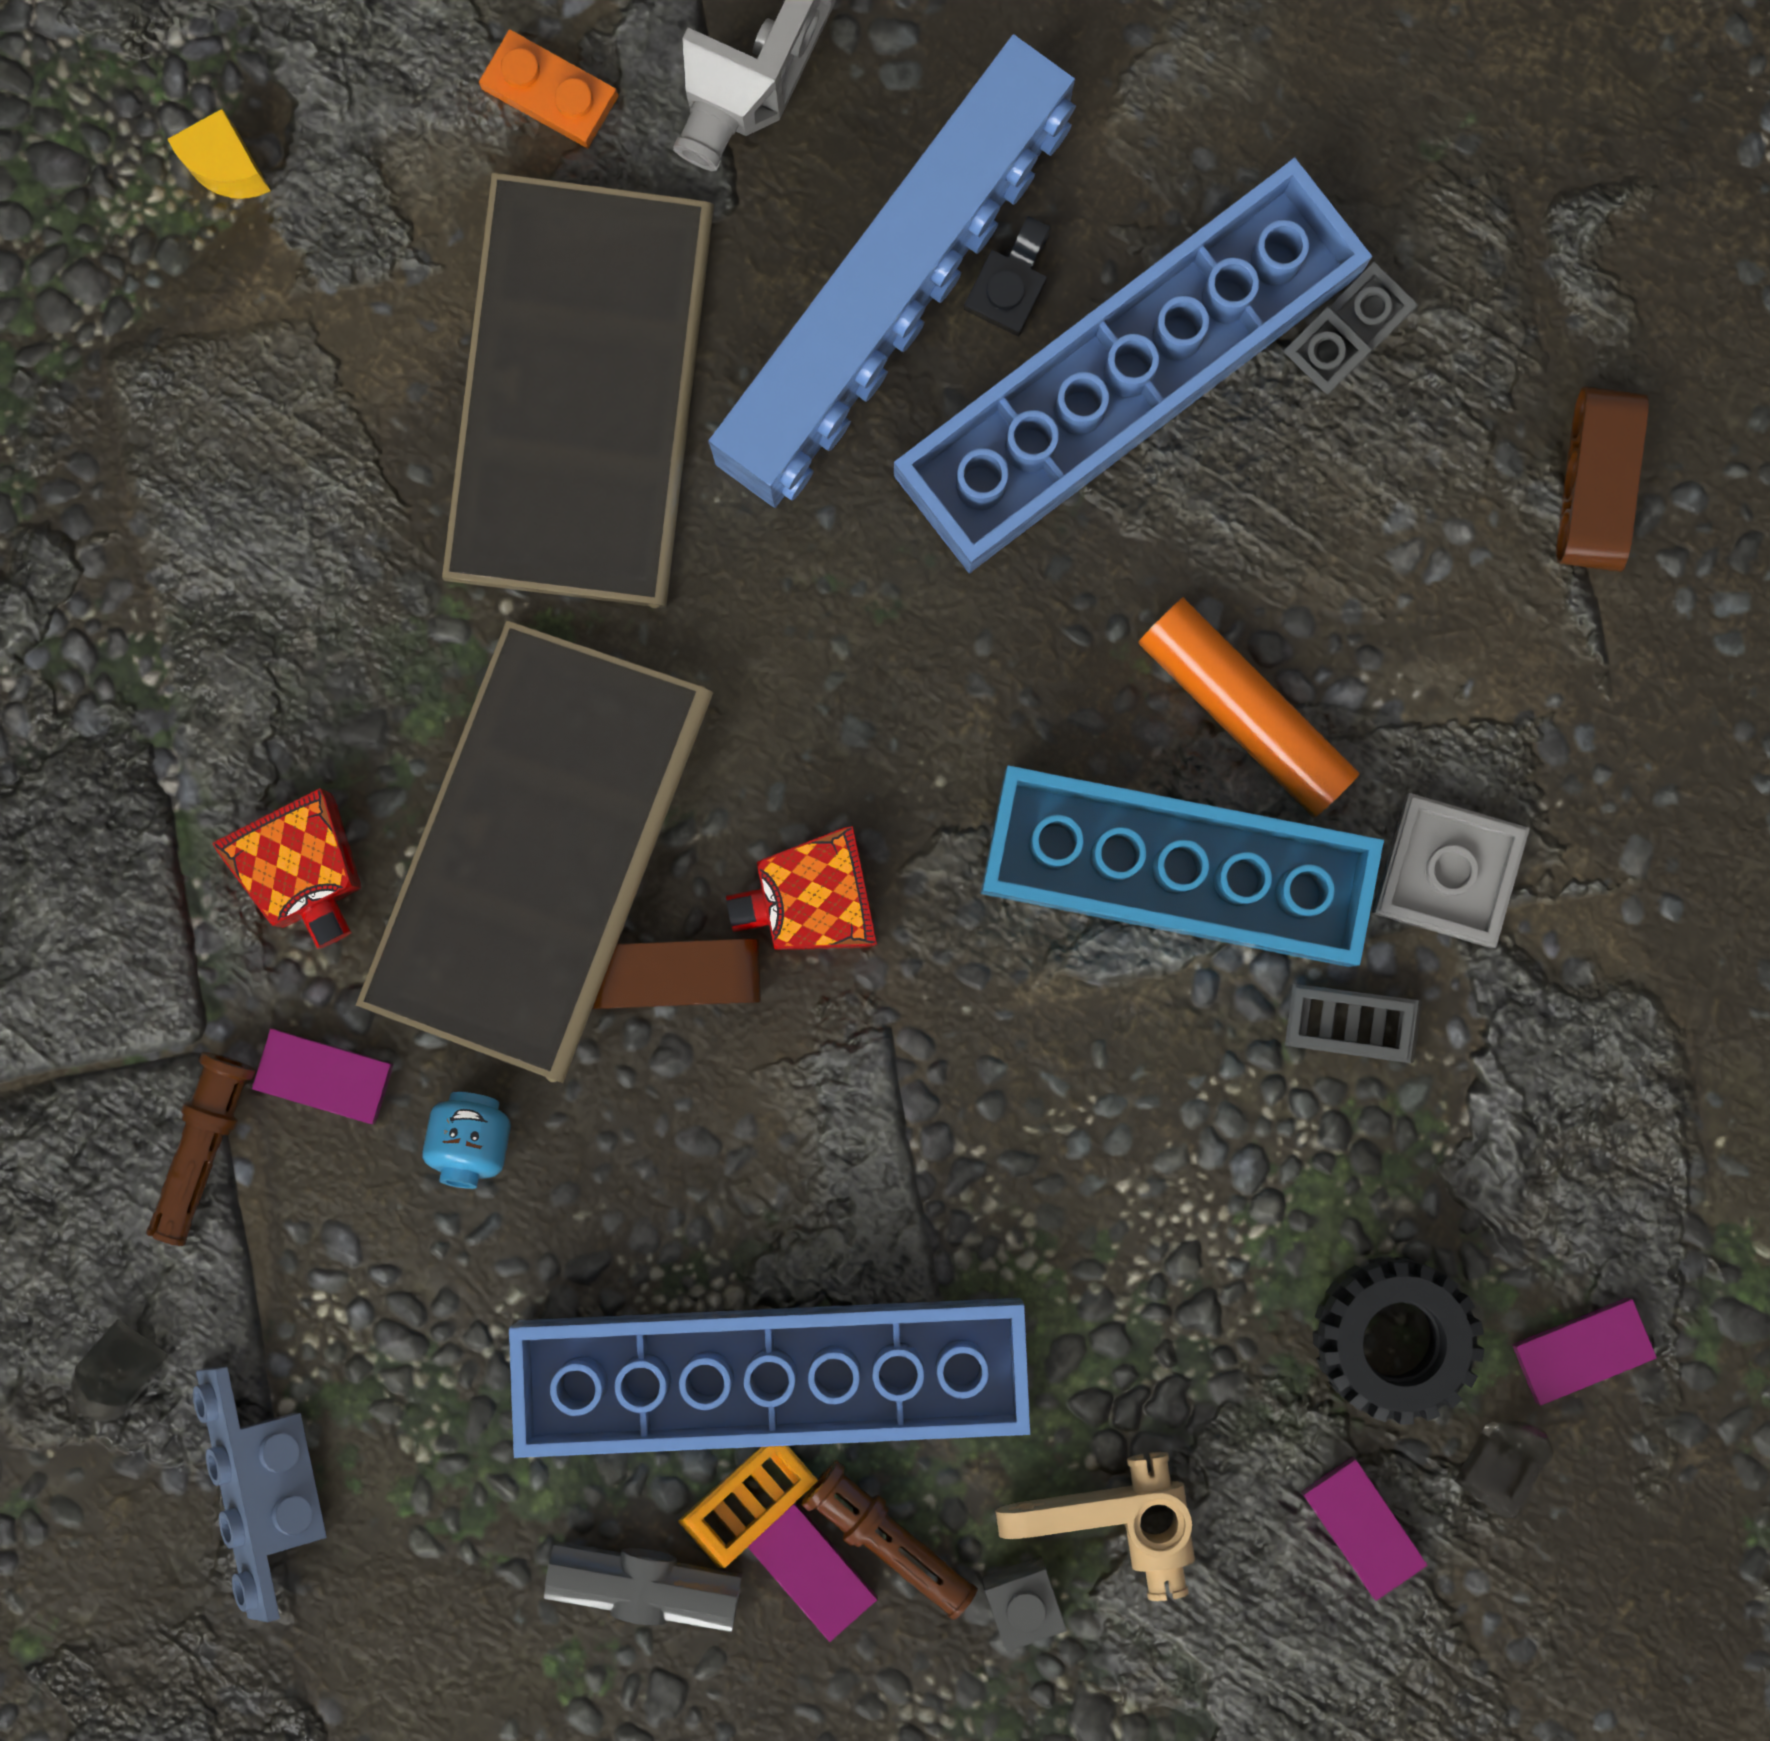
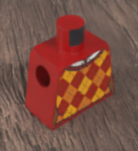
(296, 865)
(809, 897)

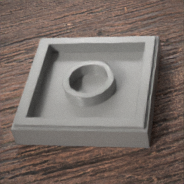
(1450, 870)

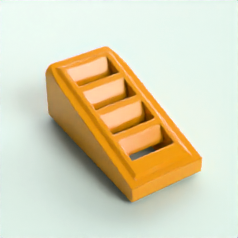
(709, 1541)

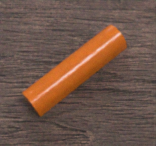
(1248, 707)

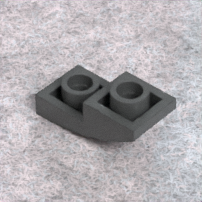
(1350, 328)

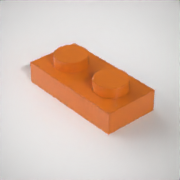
(548, 88)

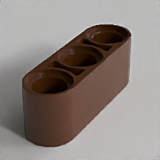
(1602, 479)
(681, 974)

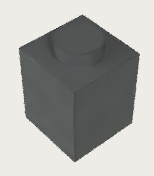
(1023, 1604)

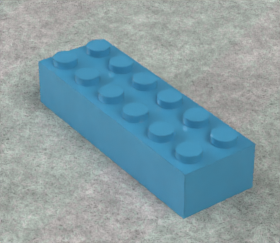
(1182, 867)

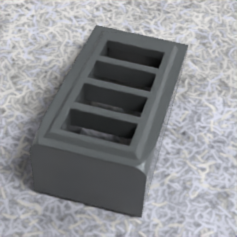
(1407, 1027)

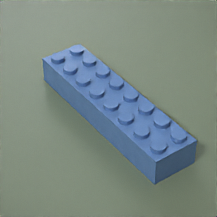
(894, 274)
(1131, 365)
(769, 1377)

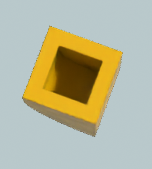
(219, 158)

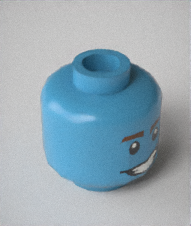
(466, 1139)

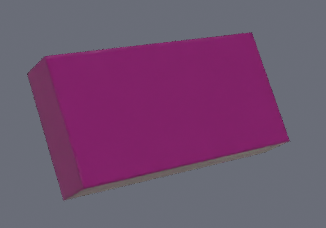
(323, 1076)
(1584, 1351)
(1364, 1528)
(813, 1572)

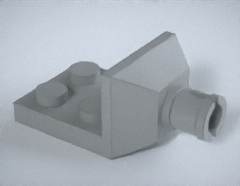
(744, 93)

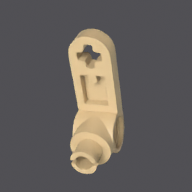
(1157, 1555)

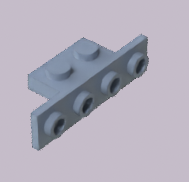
(263, 1487)

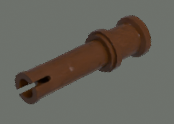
(207, 1121)
(949, 1591)

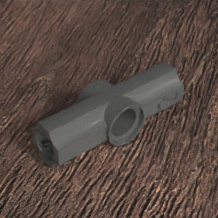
(643, 1586)

